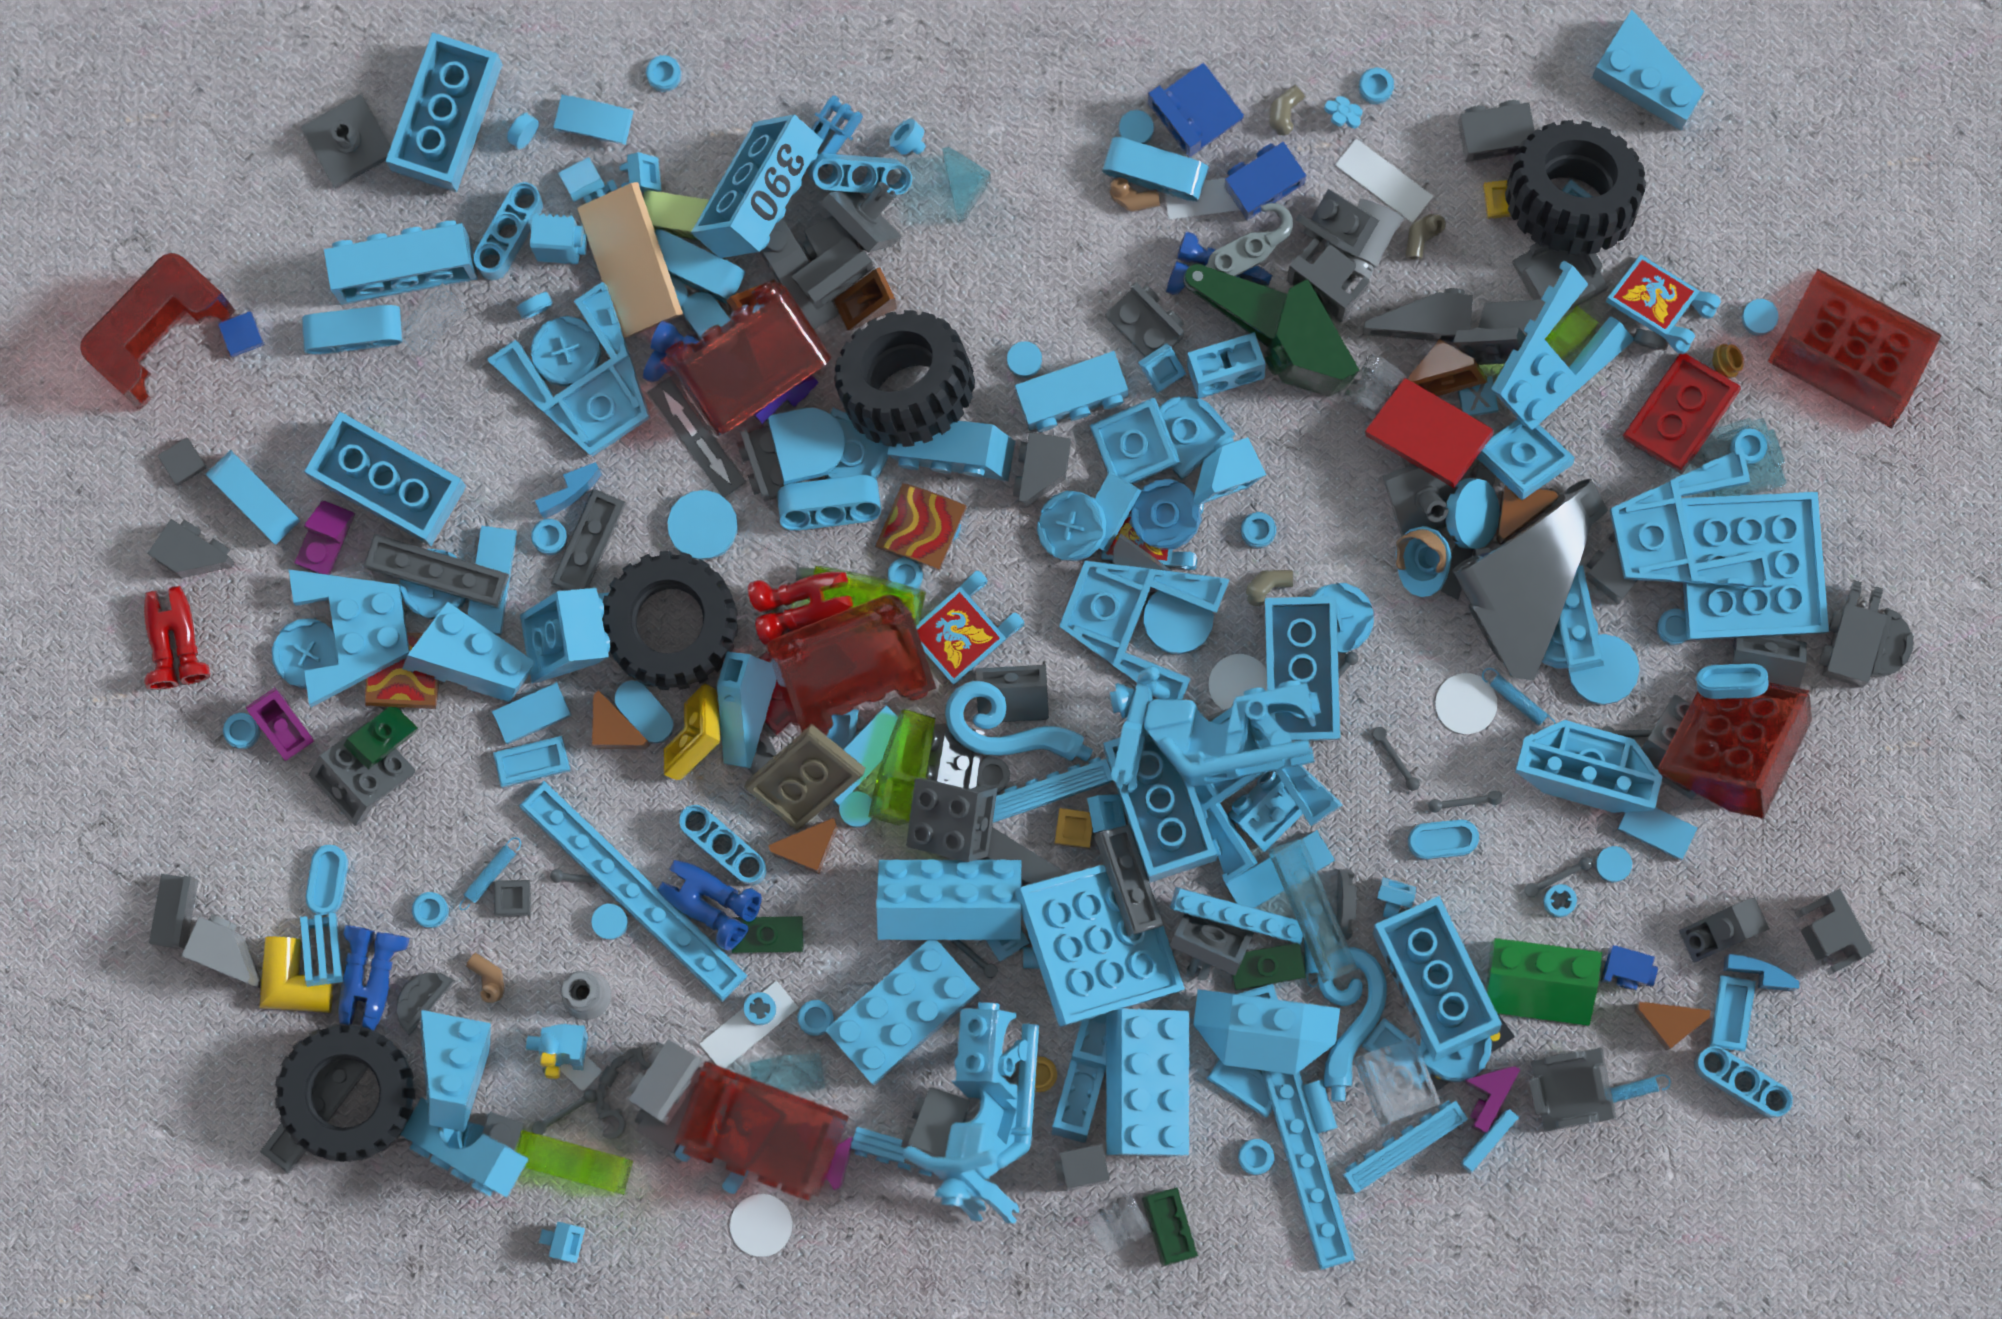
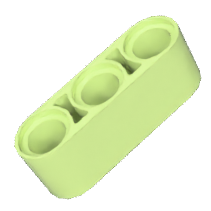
(674, 212)

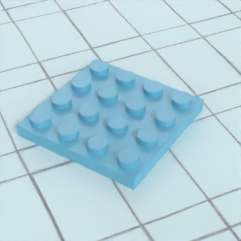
(1745, 524)
(1087, 951)

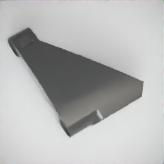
(1526, 581)

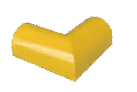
(699, 734)
(283, 986)

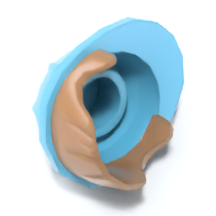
(1423, 560)

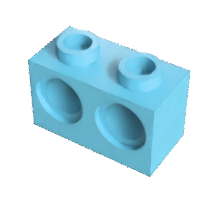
(1226, 365)

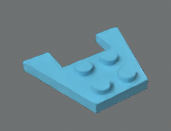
(366, 628)

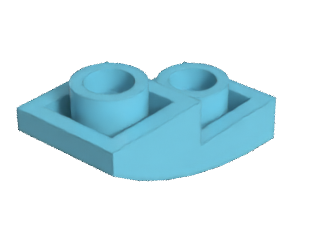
(593, 119)

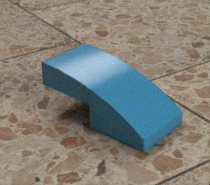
(578, 484)
(1769, 975)

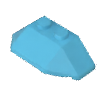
(1590, 768)
(1264, 1031)

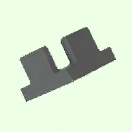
(1541, 268)
(1328, 278)
(1835, 931)
(1572, 1089)

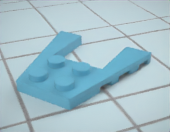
(1535, 376)
(600, 404)
(1656, 538)
(1110, 601)
(1304, 788)

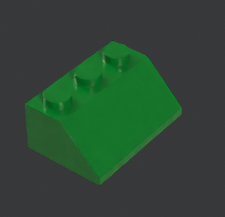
(1543, 981)

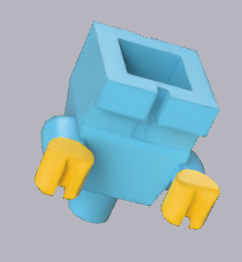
(560, 1046)

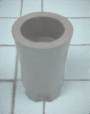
(1372, 252)
(597, 1000)

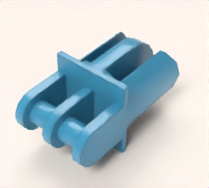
(830, 132)

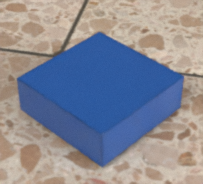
(241, 334)

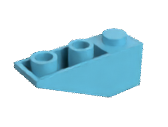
(743, 702)

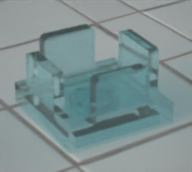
(1764, 474)

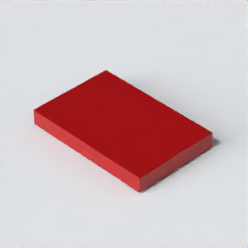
(1681, 412)
(1429, 432)

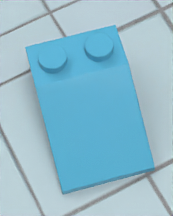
(565, 633)

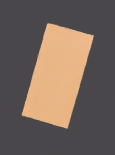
(630, 259)

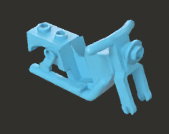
(1207, 750)
(1004, 1120)

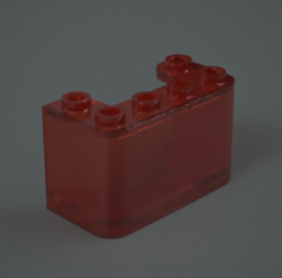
(144, 318)
(747, 359)
(850, 662)
(761, 1131)

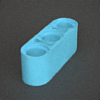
(845, 165)
(1155, 168)
(507, 214)
(699, 267)
(352, 329)
(253, 497)
(829, 502)
(710, 833)
(1761, 1083)

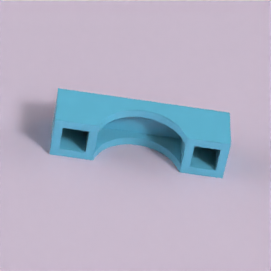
(485, 1161)

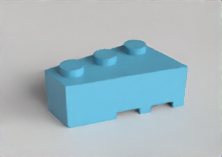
(1648, 74)
(964, 449)

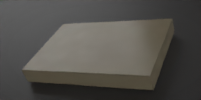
(804, 777)

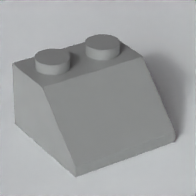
(222, 949)
(666, 1081)

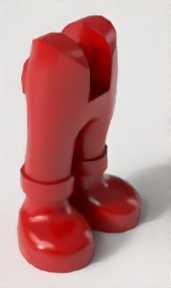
(767, 598)
(158, 628)

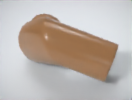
(1130, 198)
(491, 978)

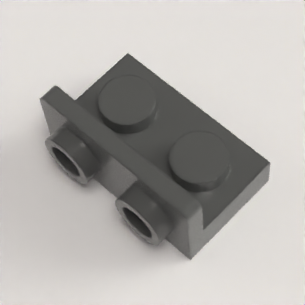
(1340, 224)
(1145, 321)
(760, 450)
(951, 761)

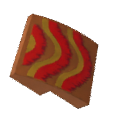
(921, 526)
(401, 687)

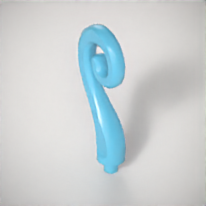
(1050, 738)
(1340, 1058)

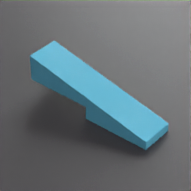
(1082, 1081)

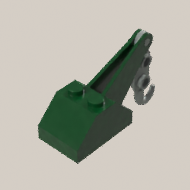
(1293, 325)

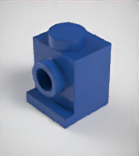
(1629, 968)

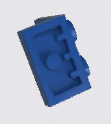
(1195, 109)

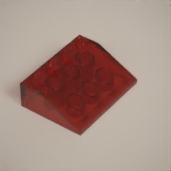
(1855, 348)
(1739, 747)

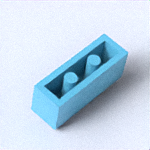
(1072, 392)

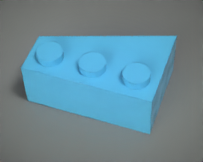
(469, 655)
(453, 1066)

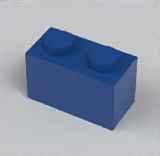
(1265, 179)

